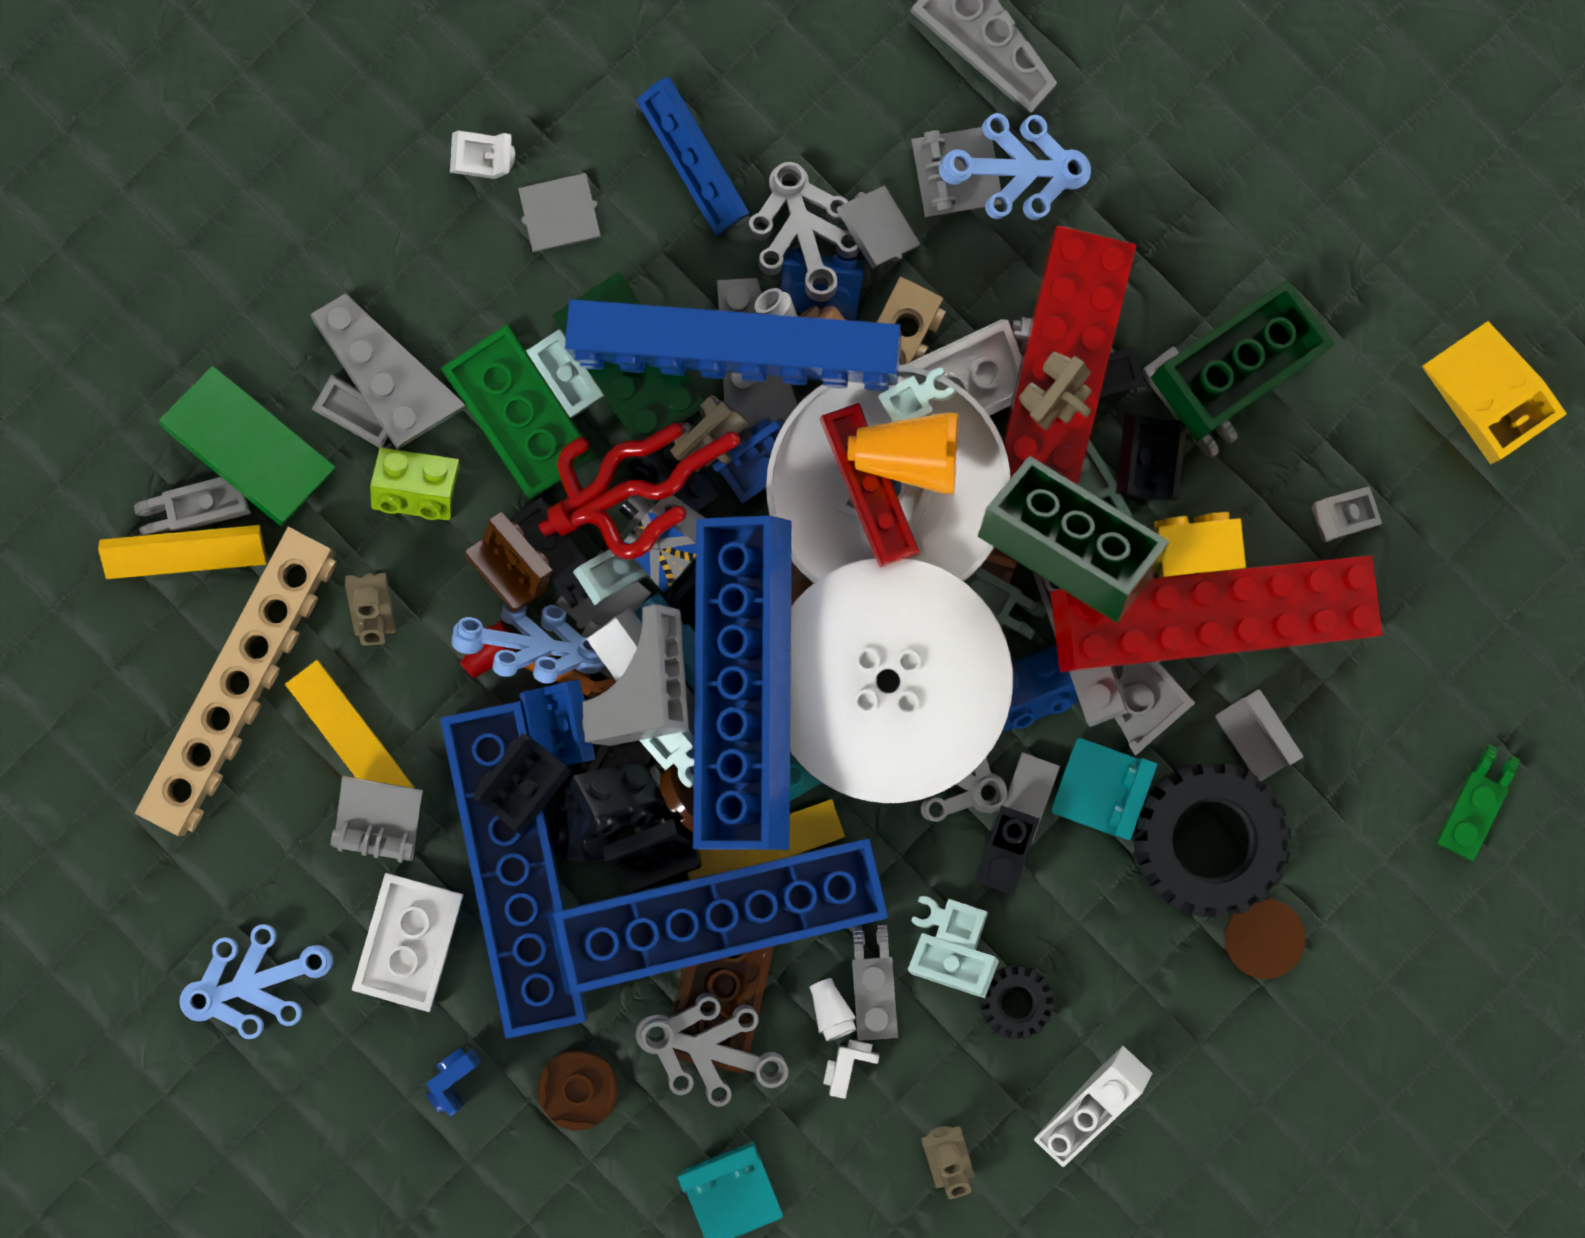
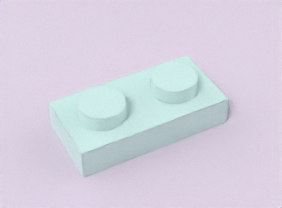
(564, 376)
(608, 575)
(953, 965)

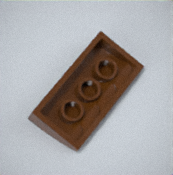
(734, 982)

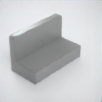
(1258, 735)

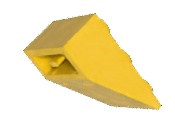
(1493, 392)
(1204, 546)

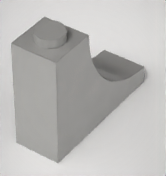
(650, 693)

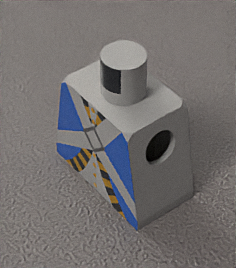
(674, 548)

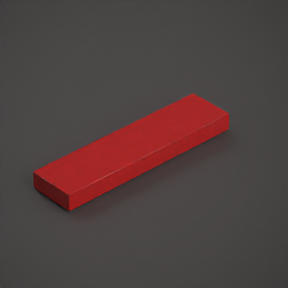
(871, 494)

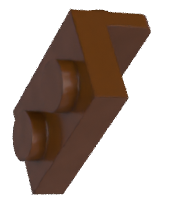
(510, 563)

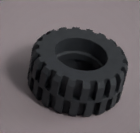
(1265, 850)

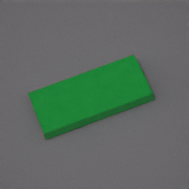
(515, 410)
(246, 446)

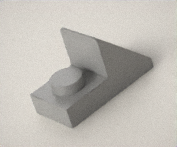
(1345, 514)

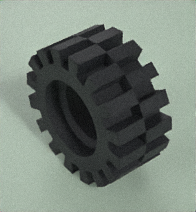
(1041, 1002)

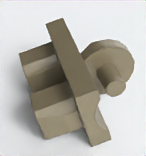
(1063, 397)
(717, 421)
(370, 607)
(949, 1160)

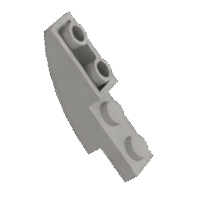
(1095, 688)

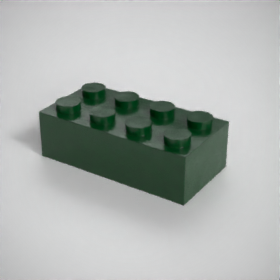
(1242, 360)
(639, 400)
(1073, 538)

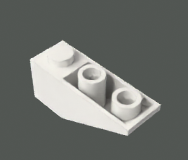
(1094, 1106)

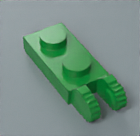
(1476, 806)

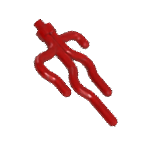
(591, 502)

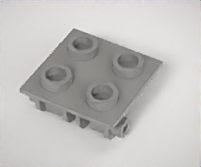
(944, 198)
(377, 819)

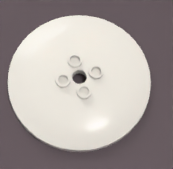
(826, 529)
(949, 668)

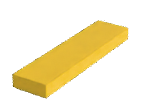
(182, 552)
(344, 727)
(808, 830)

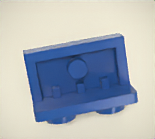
(849, 281)
(750, 460)
(1039, 689)
(555, 721)
(451, 1070)

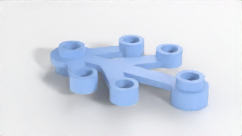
(1022, 166)
(535, 644)
(248, 984)

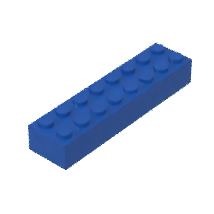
(733, 344)
(742, 683)
(512, 880)
(717, 916)

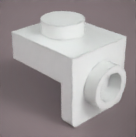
(481, 154)
(839, 1071)

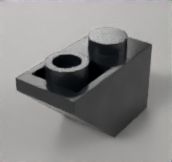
(1006, 850)

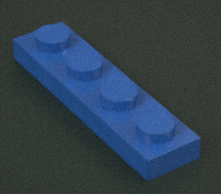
(692, 156)

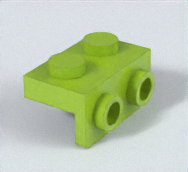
(413, 484)

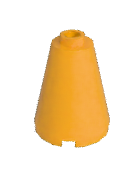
(910, 451)

